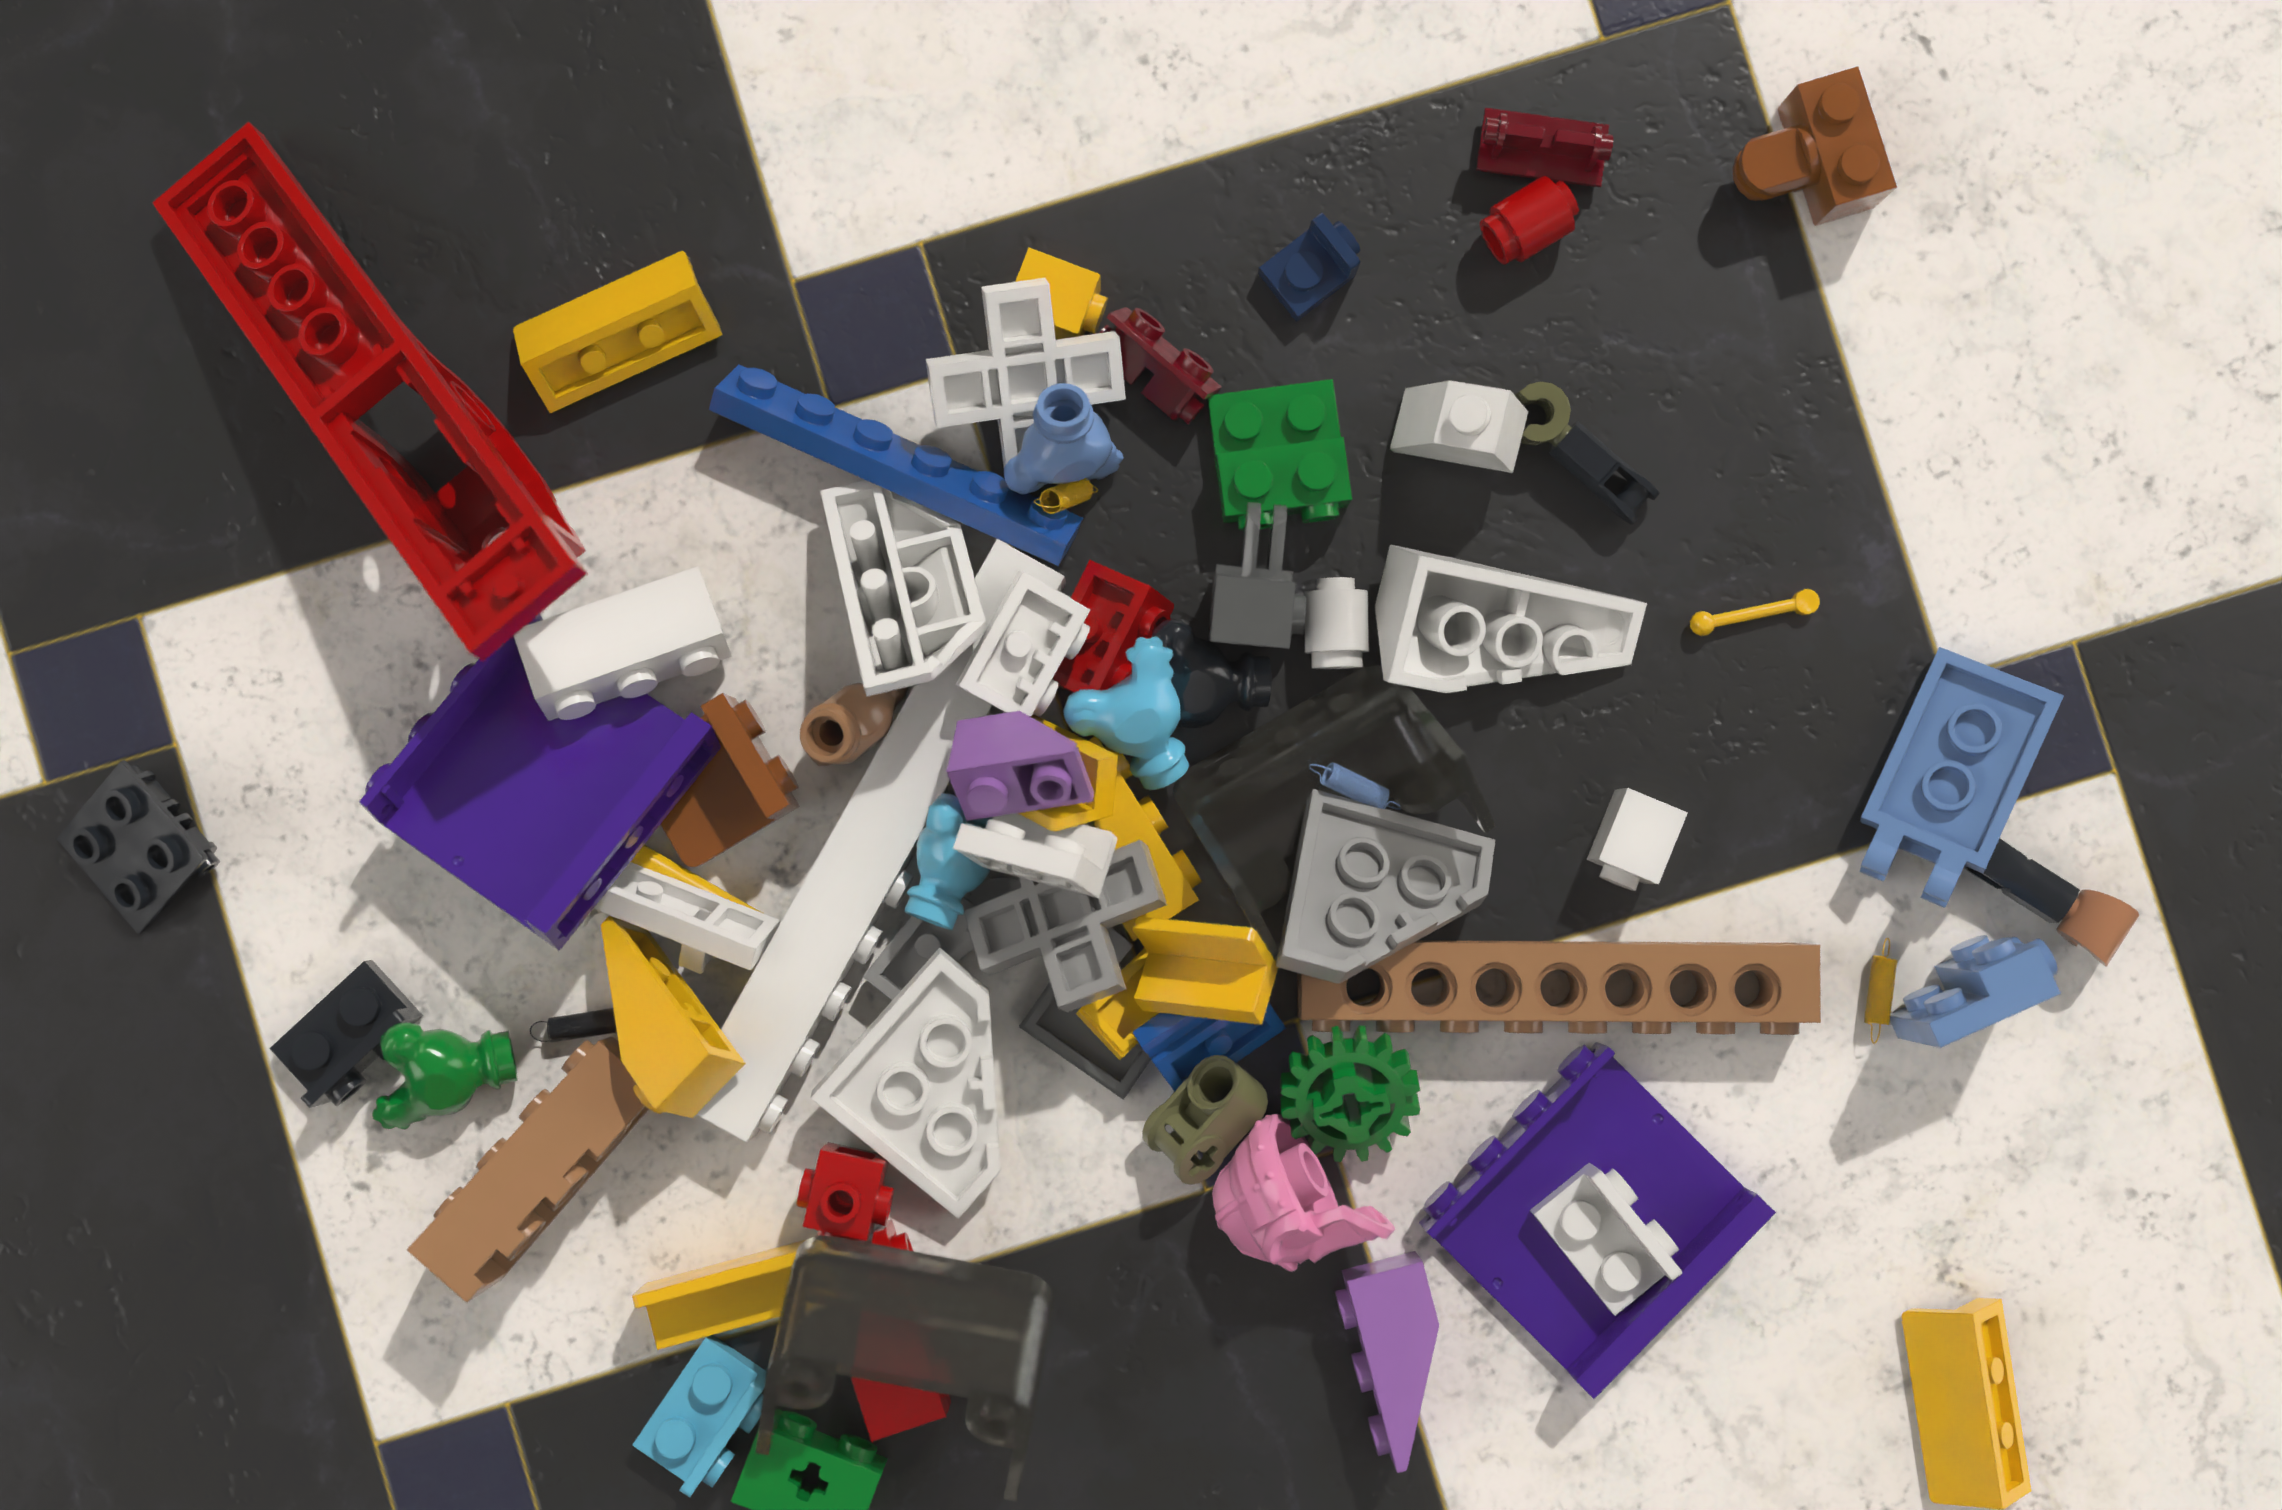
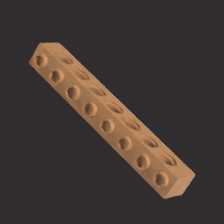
(1785, 973)

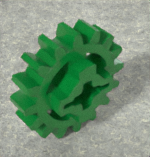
(1381, 1099)

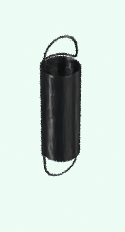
(580, 1025)

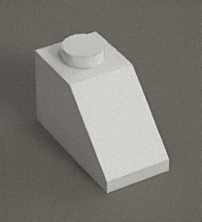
(1461, 424)

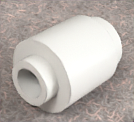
(1336, 624)

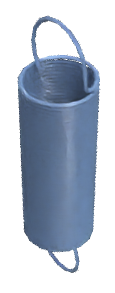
(1354, 786)

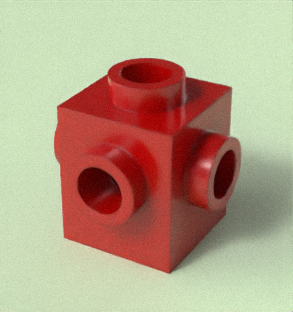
(852, 1171)

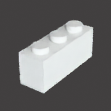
(622, 645)

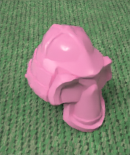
(1281, 1204)

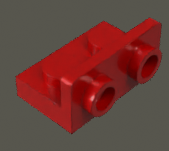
(1117, 616)

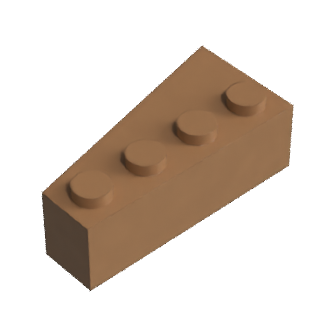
(533, 1173)

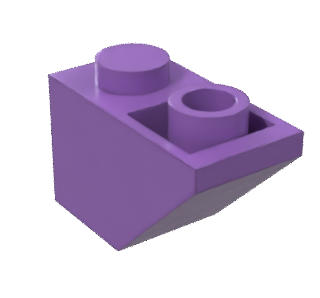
(1014, 766)

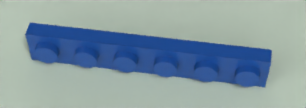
(893, 462)

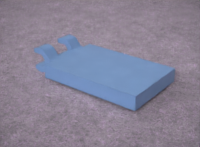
(1956, 770)

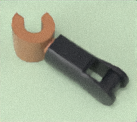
(2087, 916)

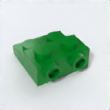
(1280, 450)

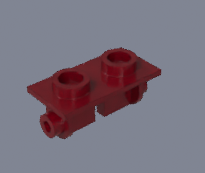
(1543, 146)
(1177, 375)

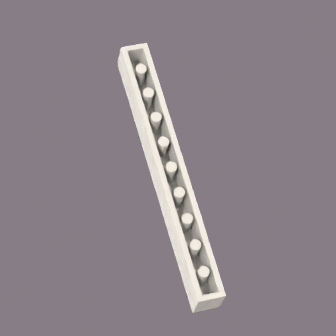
(852, 882)

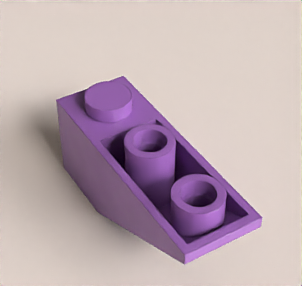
(1397, 1335)

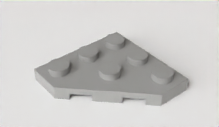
(1374, 885)

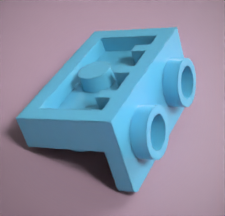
(702, 1413)

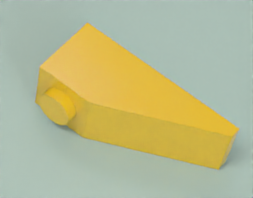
(662, 1026)

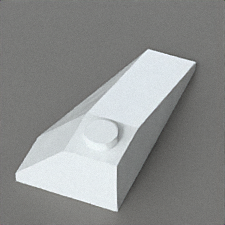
(1476, 624)

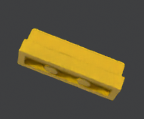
(615, 332)
(717, 1296)
(1967, 1404)

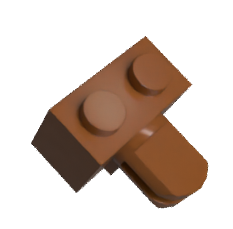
(1825, 149)

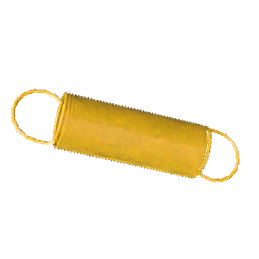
(1065, 495)
(1880, 990)

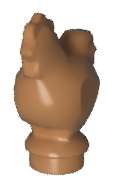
(848, 724)

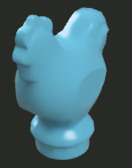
(1136, 716)
(943, 870)

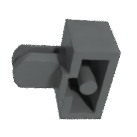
(1254, 602)

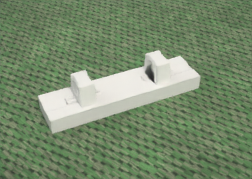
(696, 918)

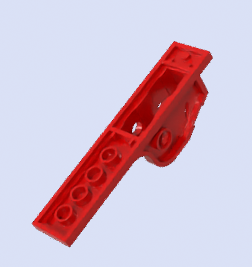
(340, 354)

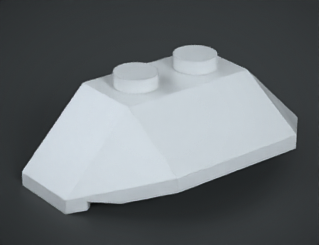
(902, 584)

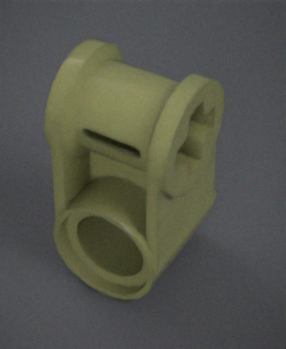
(1205, 1118)

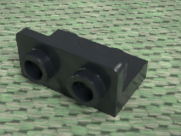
(343, 1035)

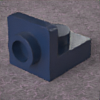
(1312, 266)

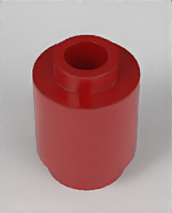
(1529, 220)

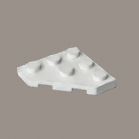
(925, 1085)

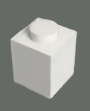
(1635, 839)

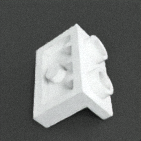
(1025, 647)
(1064, 858)
(1605, 1237)

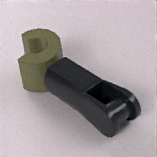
(1583, 452)

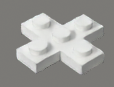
(1021, 365)

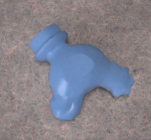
(1062, 443)

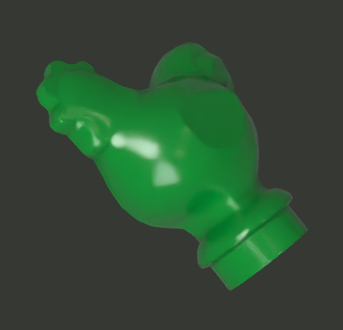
(440, 1071)

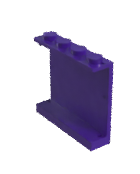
(532, 805)
(1613, 1122)

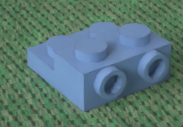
(1981, 987)

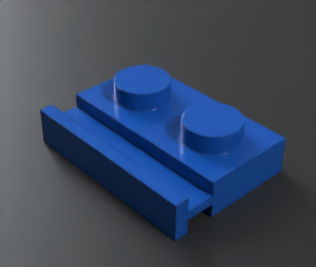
(1182, 1041)

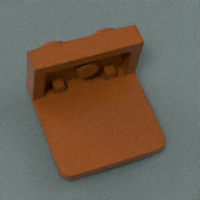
(736, 790)

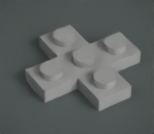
(1068, 927)

